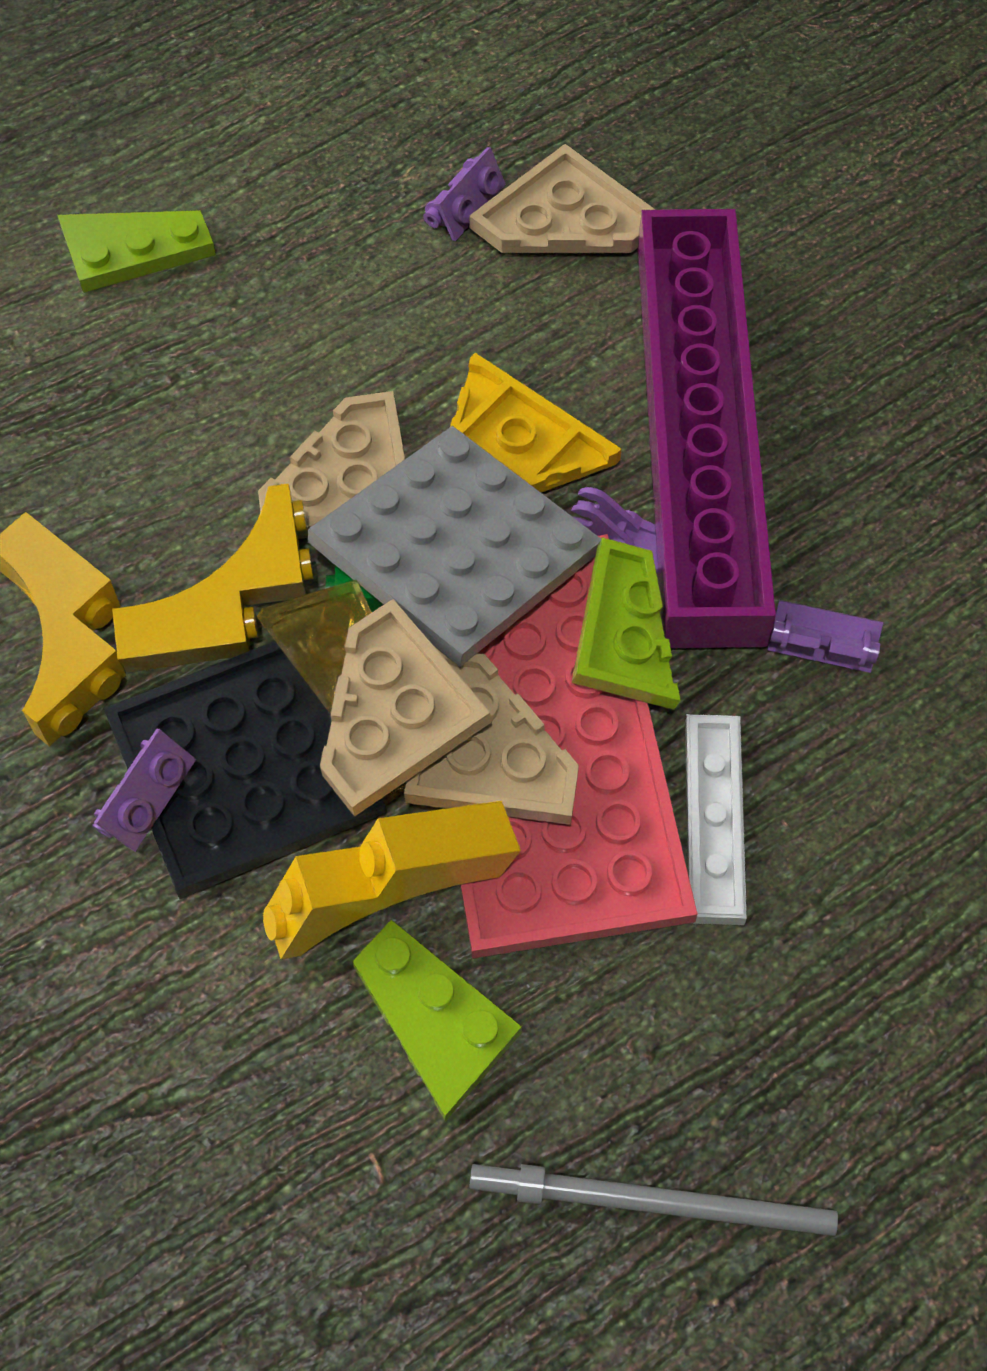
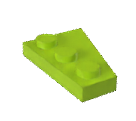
(133, 244)
(622, 629)
(437, 1016)

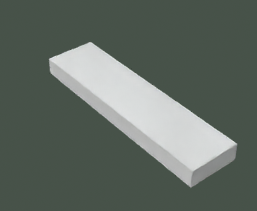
(715, 818)

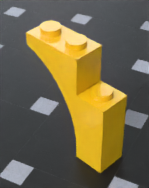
(71, 604)
(212, 616)
(393, 864)

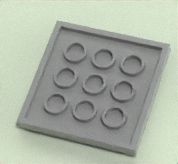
(455, 543)

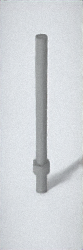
(533, 1184)

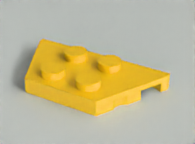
(527, 430)

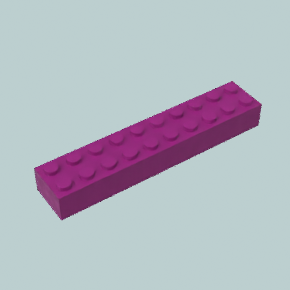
(703, 432)

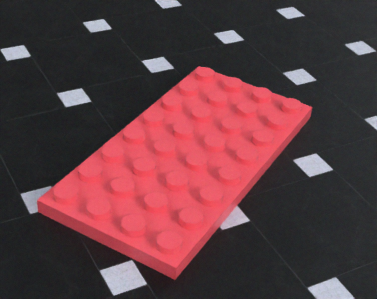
(622, 854)

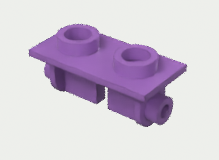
(468, 191)
(825, 636)
(144, 790)

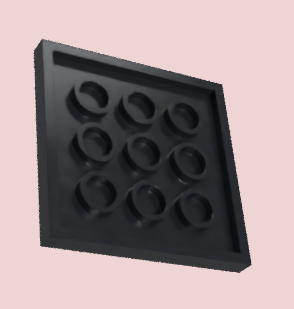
(254, 772)

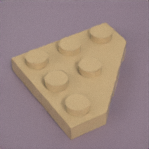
(562, 208)
(343, 457)
(393, 709)
(502, 762)

